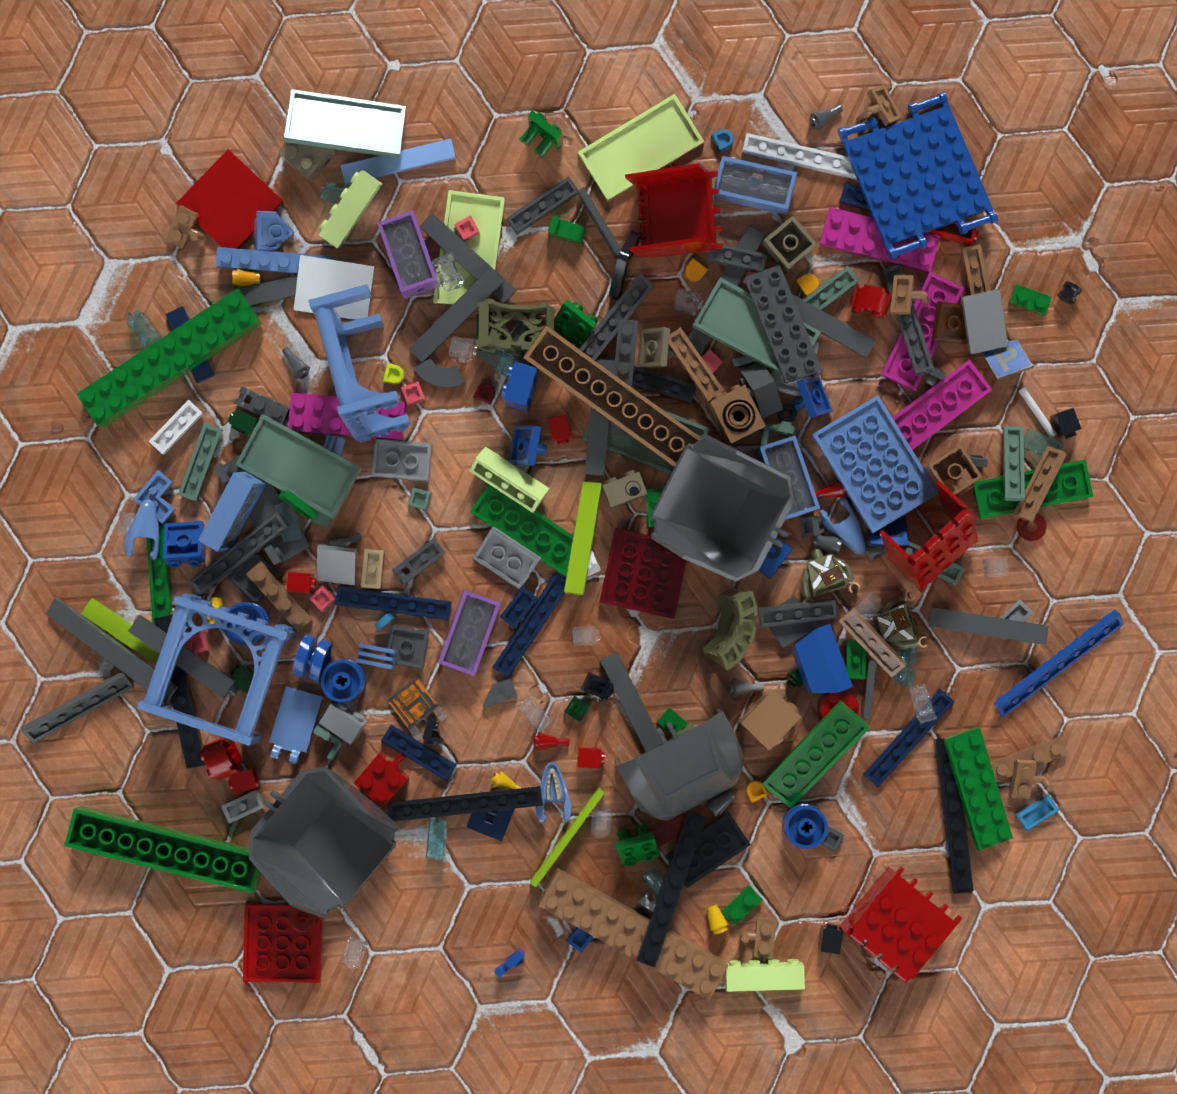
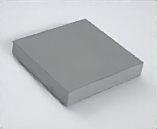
(336, 564)

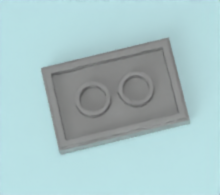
(984, 321)
(401, 460)
(506, 558)

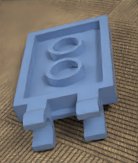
(295, 723)

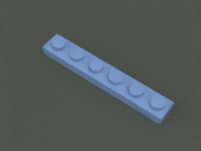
(260, 260)

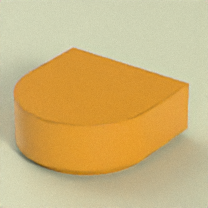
(695, 271)
(808, 284)
(756, 791)

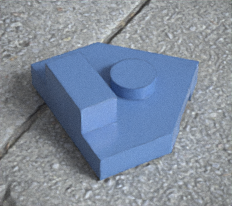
(270, 231)

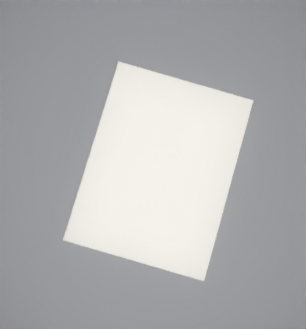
(326, 276)

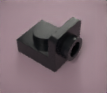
(432, 727)

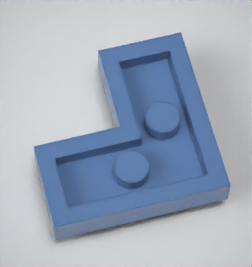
(154, 491)

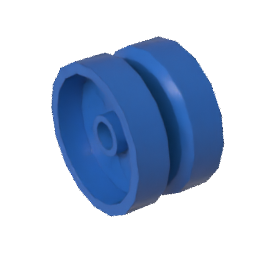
(255, 611)
(312, 657)
(332, 683)
(816, 825)

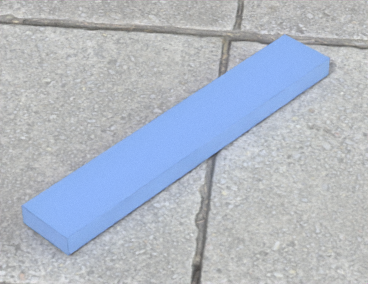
(408, 160)

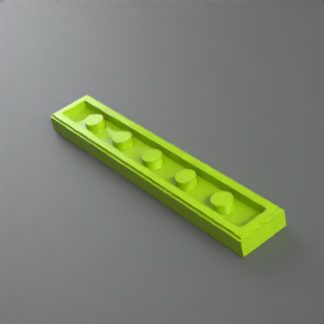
(583, 538)
(118, 628)
(565, 839)

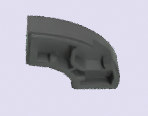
(439, 376)

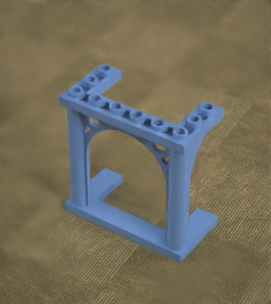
(356, 404)
(275, 641)

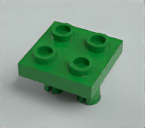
(550, 133)
(574, 323)
(637, 848)

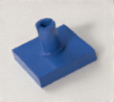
(813, 397)
(526, 445)

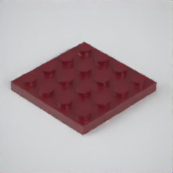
(642, 575)

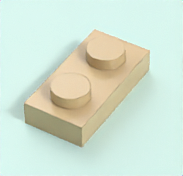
(372, 568)

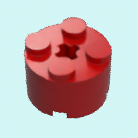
(871, 300)
(829, 700)
(221, 758)

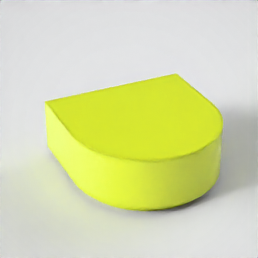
(393, 374)

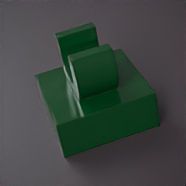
(577, 708)

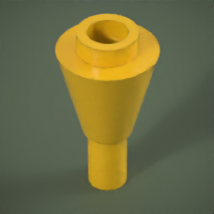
(502, 782)

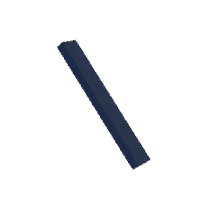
(393, 603)
(531, 625)
(906, 741)

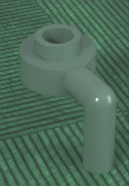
(784, 428)
(327, 735)

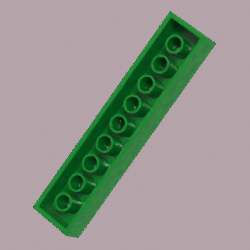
(169, 358)
(162, 849)

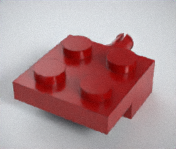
(382, 779)

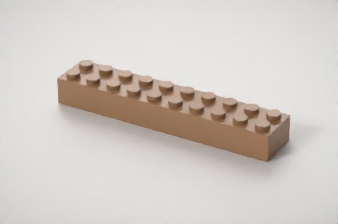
(609, 396)
(625, 930)

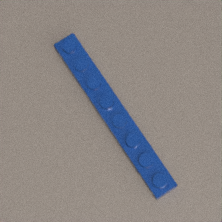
(1058, 663)

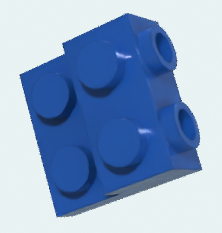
(182, 543)

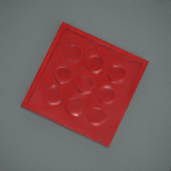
(228, 201)
(277, 950)

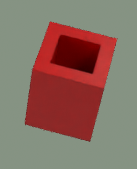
(560, 429)
(301, 582)
(590, 757)
(244, 781)

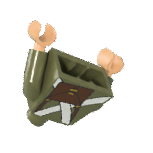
(825, 575)
(897, 623)

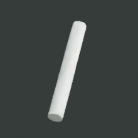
(1037, 412)

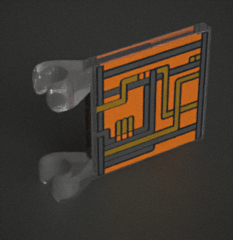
(414, 704)

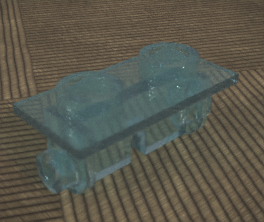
(331, 192)
(138, 323)
(906, 676)
(436, 834)

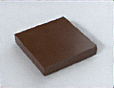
(949, 323)

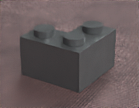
(761, 389)

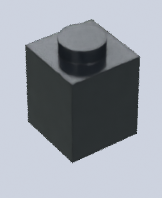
(1066, 423)
(830, 938)

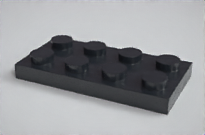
(715, 847)

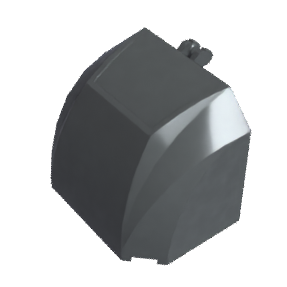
(722, 509)
(685, 768)
(320, 841)

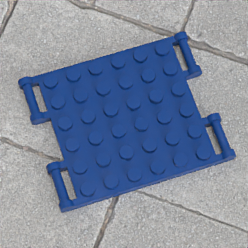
(917, 176)

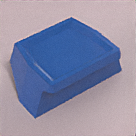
(821, 662)

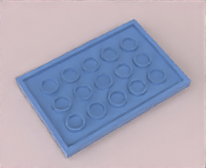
(875, 464)

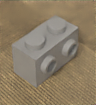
(343, 721)

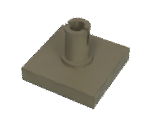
(654, 348)

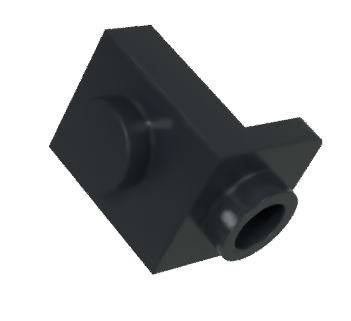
(598, 686)

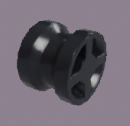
(1069, 292)

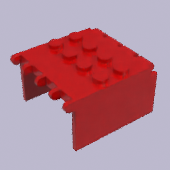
(676, 211)
(941, 548)
(899, 924)

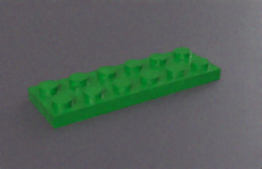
(1069, 485)
(527, 528)
(815, 754)
(978, 788)

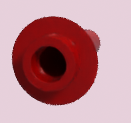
(832, 490)
(545, 741)

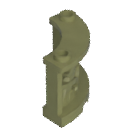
(493, 342)
(735, 629)

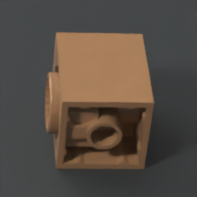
(740, 403)
(954, 471)
(770, 718)

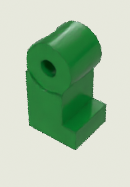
(566, 230)

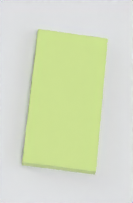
(641, 146)
(488, 217)

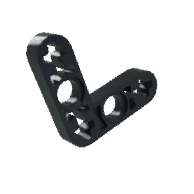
(622, 264)

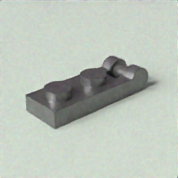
(262, 405)
(419, 561)

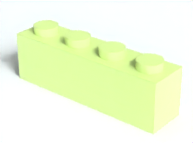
(350, 208)
(509, 479)
(765, 976)

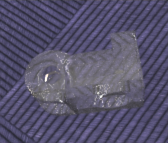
(447, 272)
(922, 703)
(535, 714)

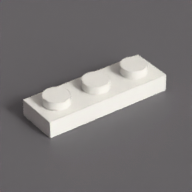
(176, 427)

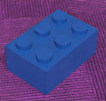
(520, 386)

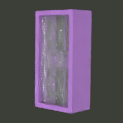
(408, 254)
(468, 632)

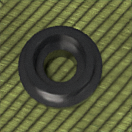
(793, 413)

